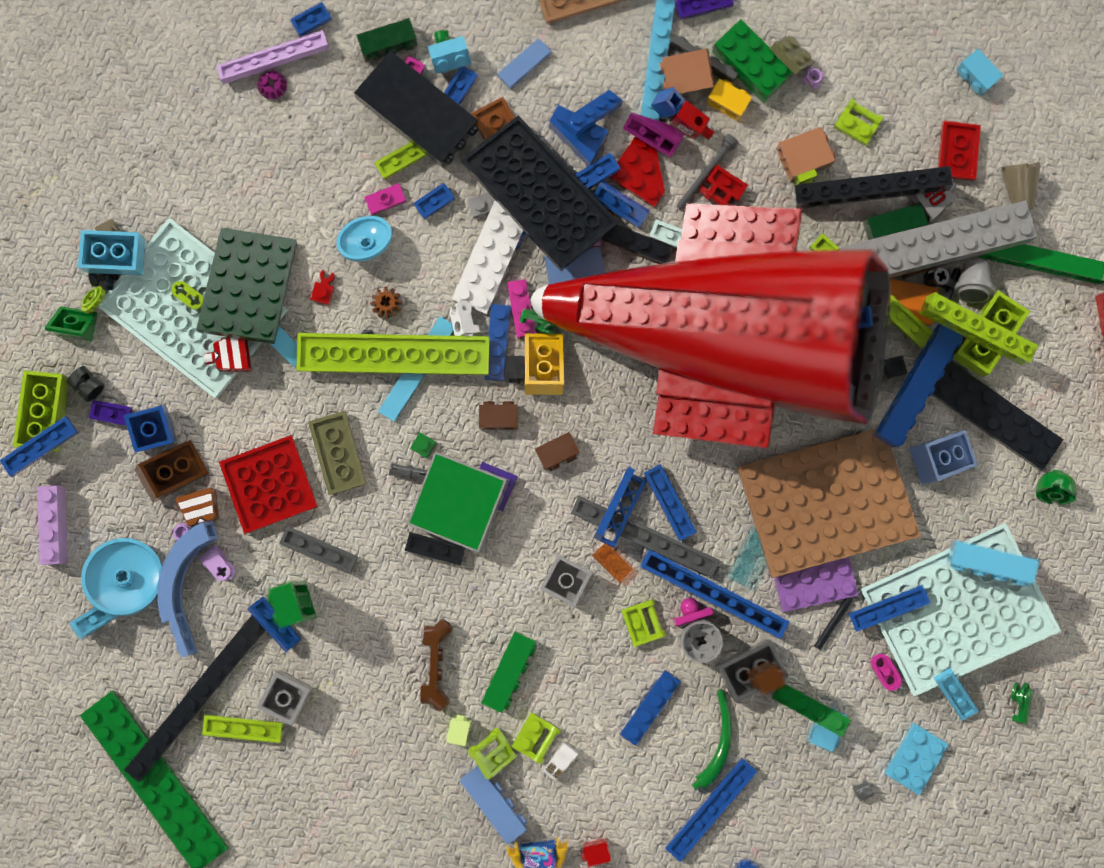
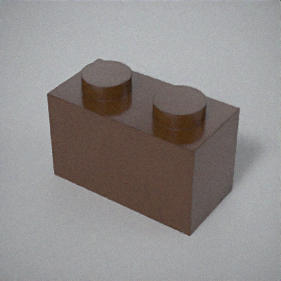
(498, 416)
(557, 451)

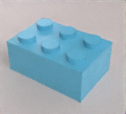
(111, 252)

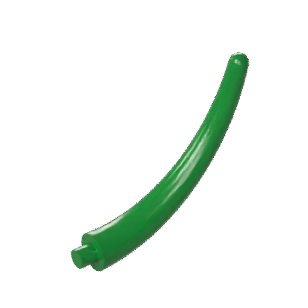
(715, 766)

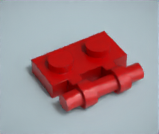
(726, 183)

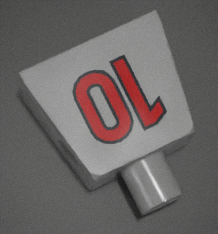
(933, 202)

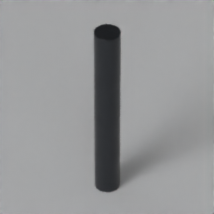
(832, 624)

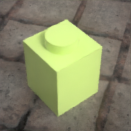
(458, 730)

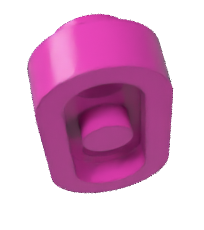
(885, 671)

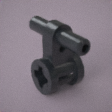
(941, 278)

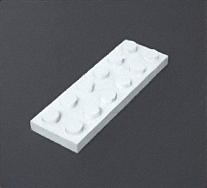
(489, 260)

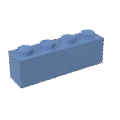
(494, 805)

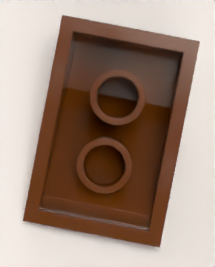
(171, 471)

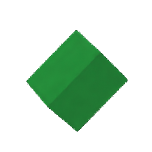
(72, 323)

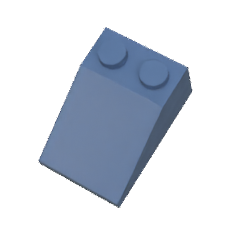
(943, 457)

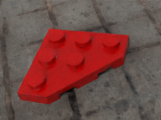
(640, 172)

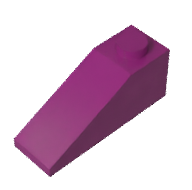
(655, 133)

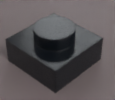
(895, 367)

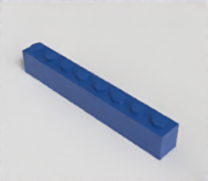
(918, 386)
(714, 594)

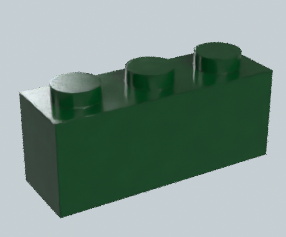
(392, 37)
(895, 221)

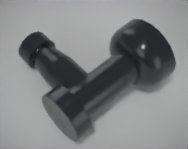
(95, 279)

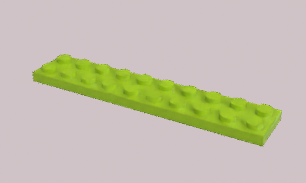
(393, 354)

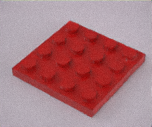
(268, 484)

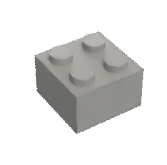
(566, 580)
(285, 697)

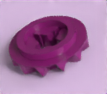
(280, 85)

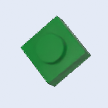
(423, 445)

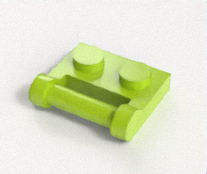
(855, 127)
(637, 625)
(530, 734)
(496, 758)

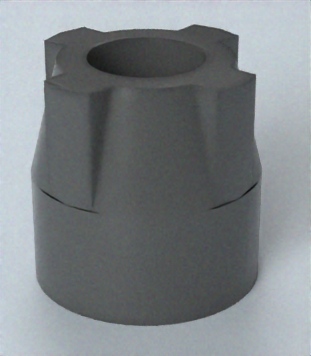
(863, 791)

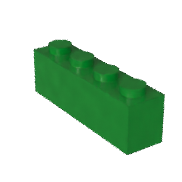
(508, 671)

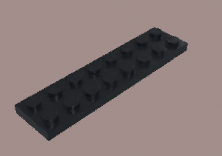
(996, 416)

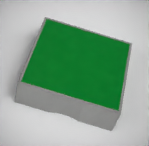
(458, 502)

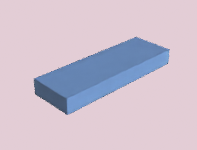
(524, 63)

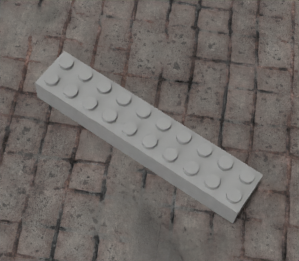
(952, 239)

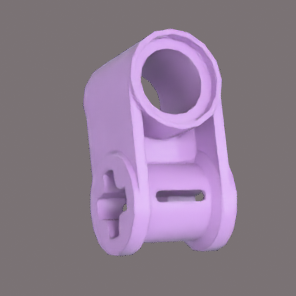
(215, 561)

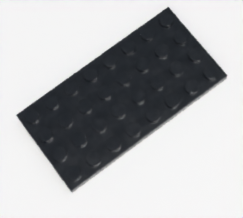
(539, 193)

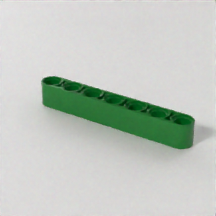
(1050, 262)

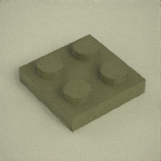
(792, 54)

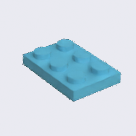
(916, 758)

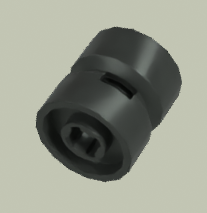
(86, 385)

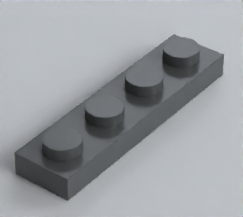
(722, 71)
(318, 550)

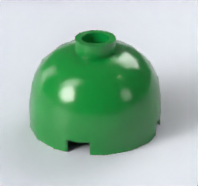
(1056, 487)

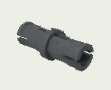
(407, 471)

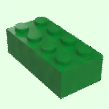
(752, 60)
(291, 603)

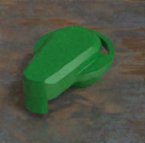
(543, 325)
(1024, 698)

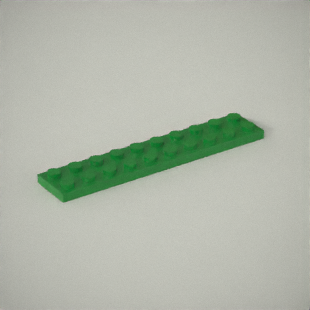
(160, 788)

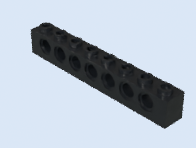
(873, 187)

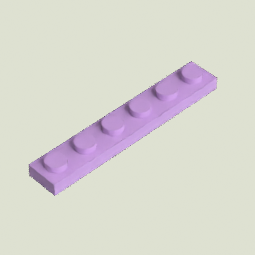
(272, 57)

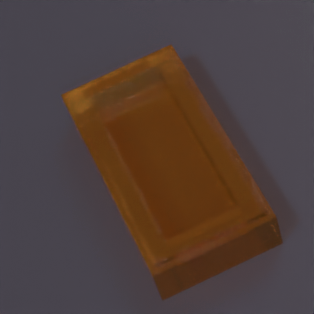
(612, 562)

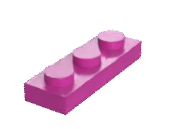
(520, 299)

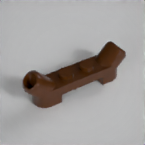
(431, 692)

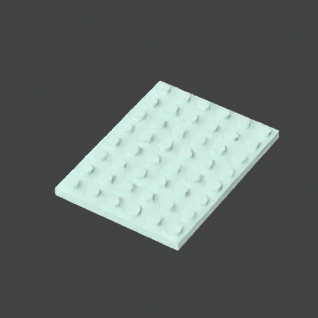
(159, 318)
(968, 617)

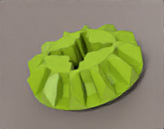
(92, 299)

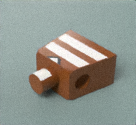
(199, 506)

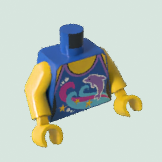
(539, 854)

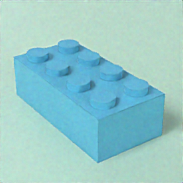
(991, 561)

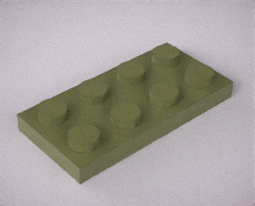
(337, 453)

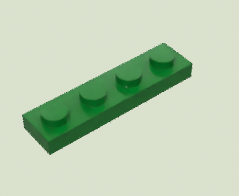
(812, 709)

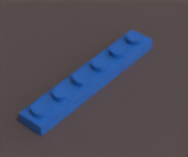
(710, 809)

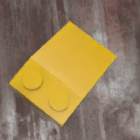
(544, 364)

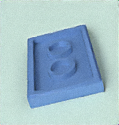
(586, 265)

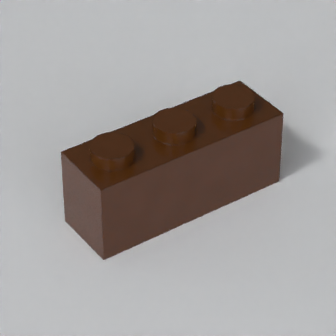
(766, 677)

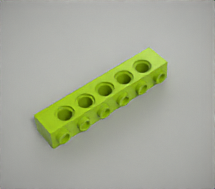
(978, 329)

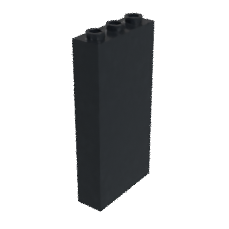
(417, 109)

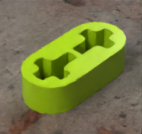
(190, 292)

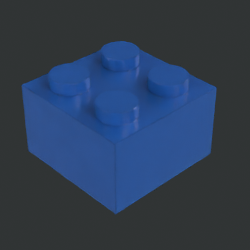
(150, 428)

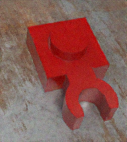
(322, 291)

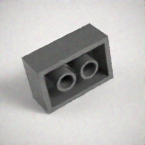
(734, 668)

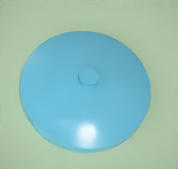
(121, 577)

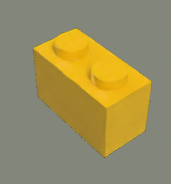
(729, 99)

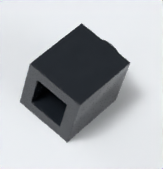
(514, 369)

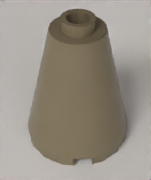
(1021, 182)

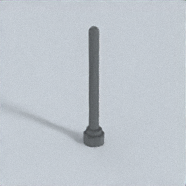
(728, 144)

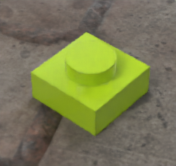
(807, 177)

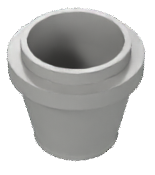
(975, 282)

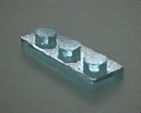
(746, 558)

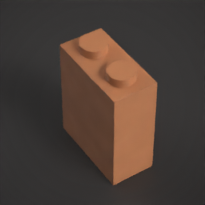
(688, 71)
(806, 153)

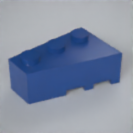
(586, 144)

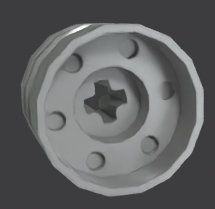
(705, 651)

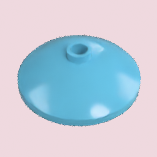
(364, 238)

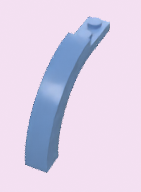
(172, 580)

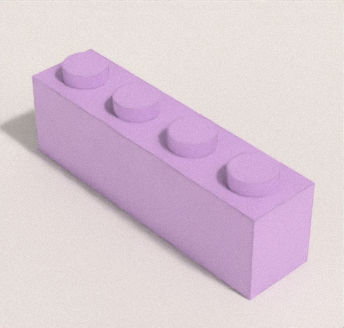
(52, 525)

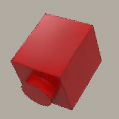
(595, 852)

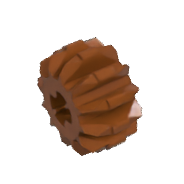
(379, 304)

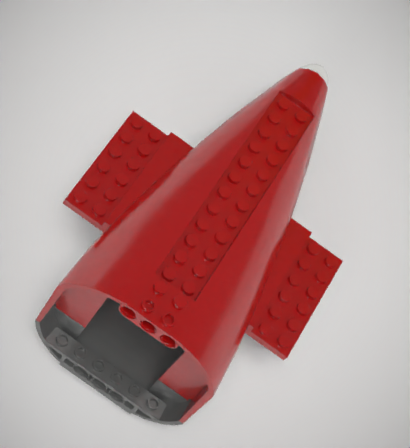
(740, 324)

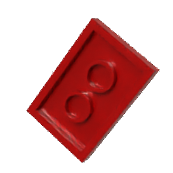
(959, 149)

